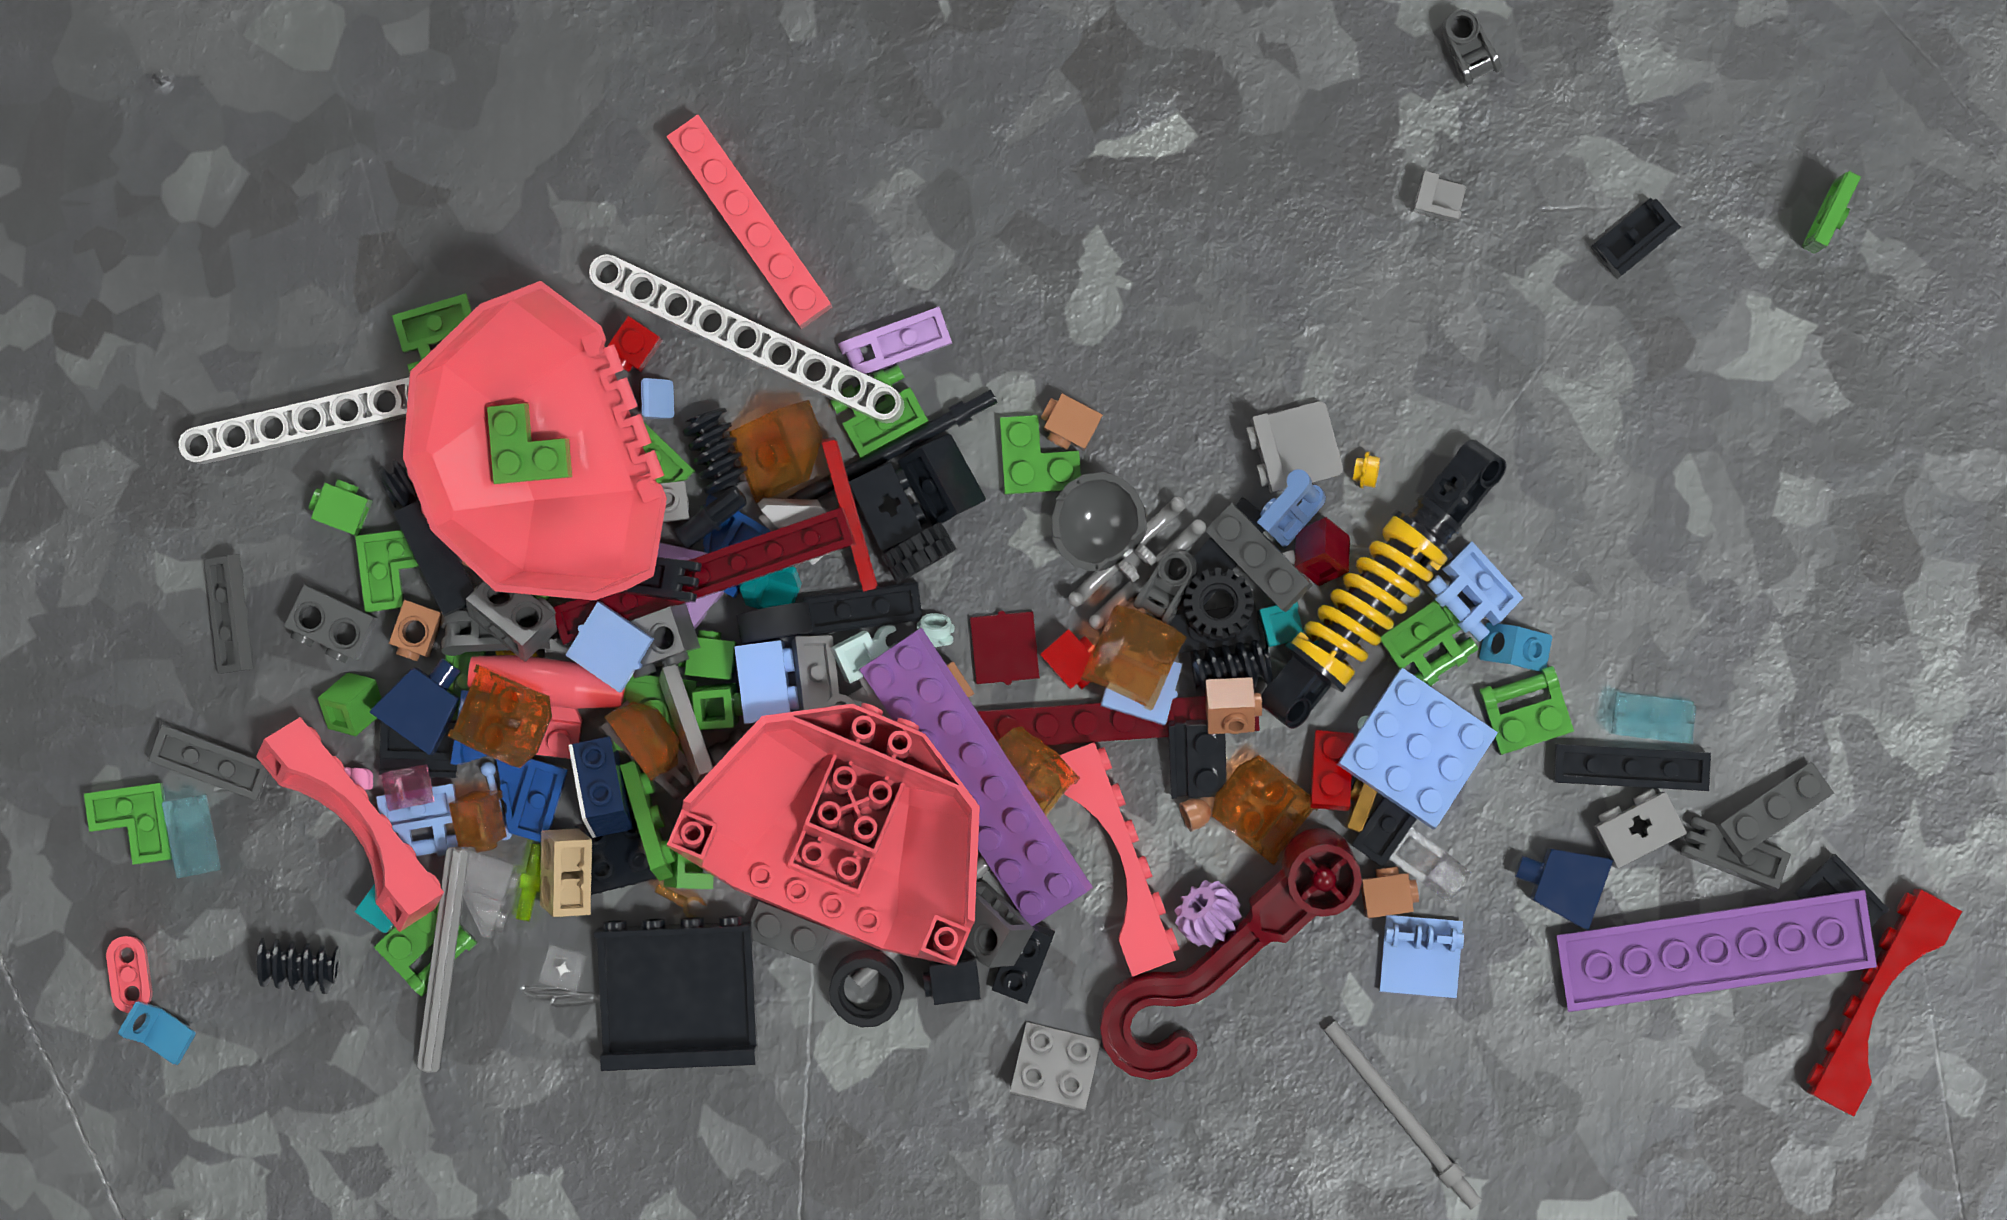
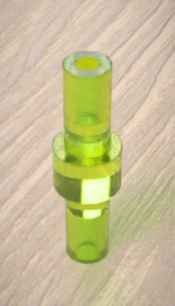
(529, 884)

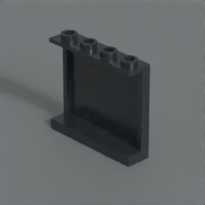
(677, 994)

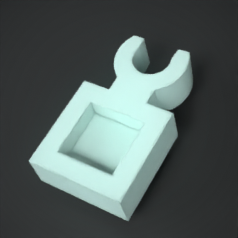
(860, 650)

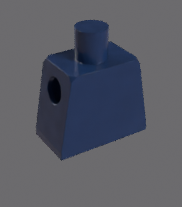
(421, 706)
(1566, 883)

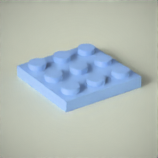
(1417, 748)

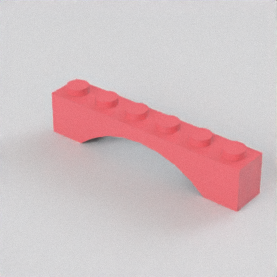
(749, 221)
(304, 765)
(1142, 932)

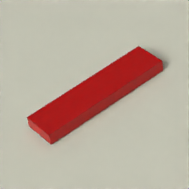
(846, 501)

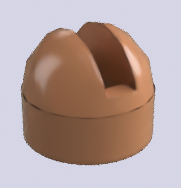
(1195, 813)

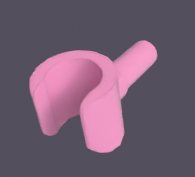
(361, 777)

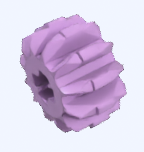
(1208, 913)

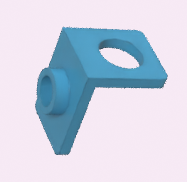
(1521, 647)
(159, 1031)

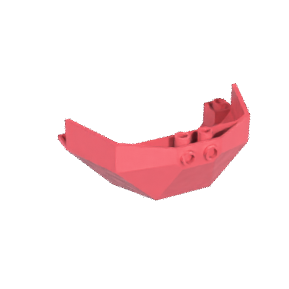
(843, 828)

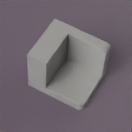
(1439, 198)

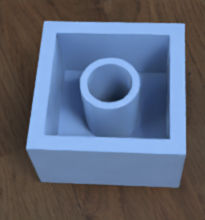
(765, 680)

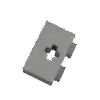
(1661, 827)

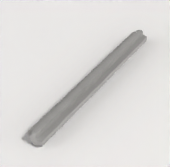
(442, 959)

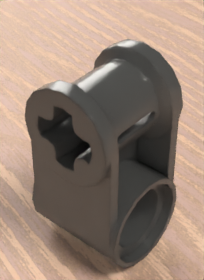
(1470, 49)
(1166, 588)

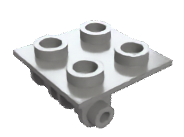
(1055, 1066)

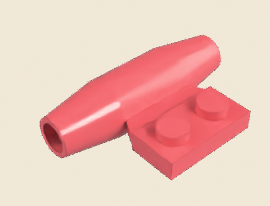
(569, 689)

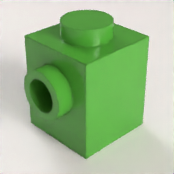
(340, 507)
(713, 659)
(717, 706)

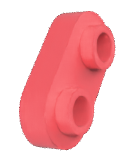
(127, 974)

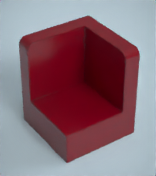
(1322, 551)

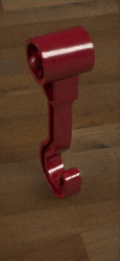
(1316, 880)

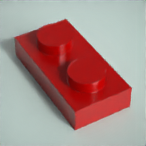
(1329, 781)

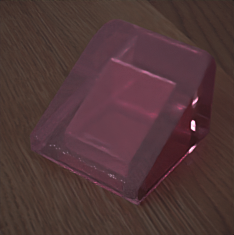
(407, 787)

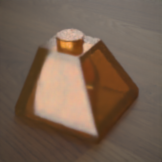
(779, 449)

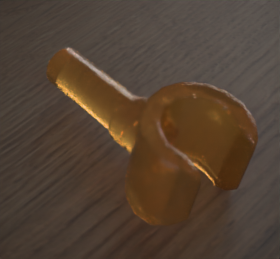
(680, 900)

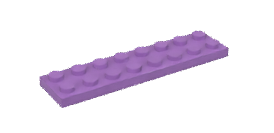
(1012, 827)
(1716, 950)

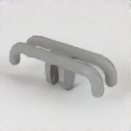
(1138, 564)

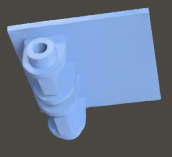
(1421, 956)

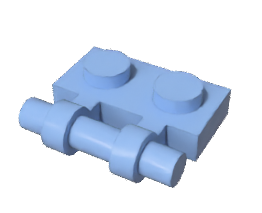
(1482, 584)
(422, 816)

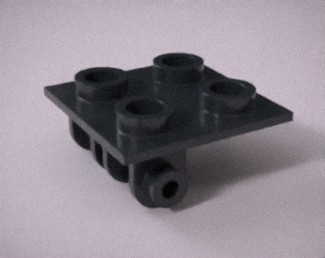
(618, 860)

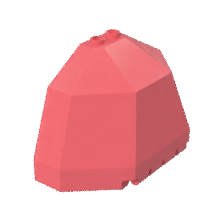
(540, 536)

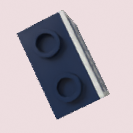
(600, 787)

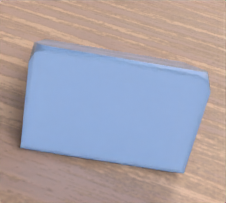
(657, 398)

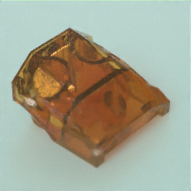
(1134, 655)
(502, 718)
(646, 737)
(1039, 767)
(1262, 807)

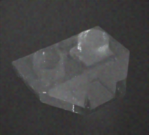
(486, 890)

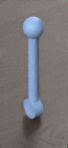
(488, 770)

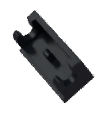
(1635, 237)

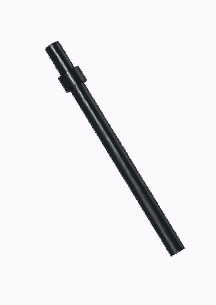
(958, 415)

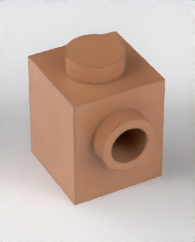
(1070, 422)
(1232, 705)
(1388, 893)

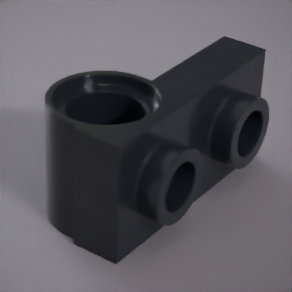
(1020, 979)

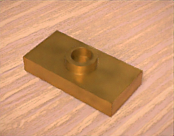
(1363, 799)

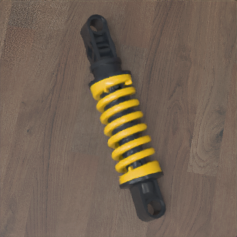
(1411, 546)

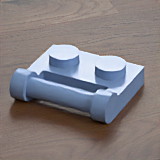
(1283, 517)

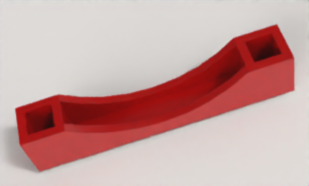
(1845, 1071)

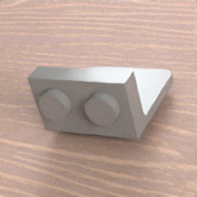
(1294, 441)

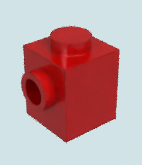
(635, 344)
(1069, 658)

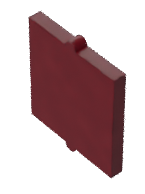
(1004, 647)

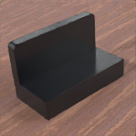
(941, 479)

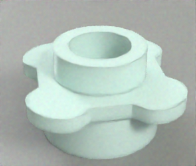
(937, 628)

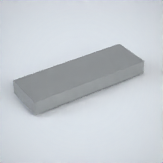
(685, 723)

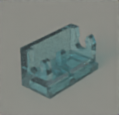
(1653, 718)
(191, 836)

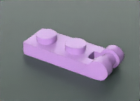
(898, 341)

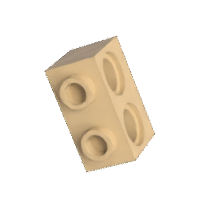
(565, 872)

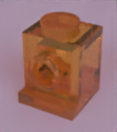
(478, 820)

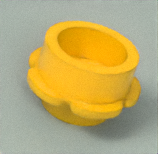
(1366, 470)

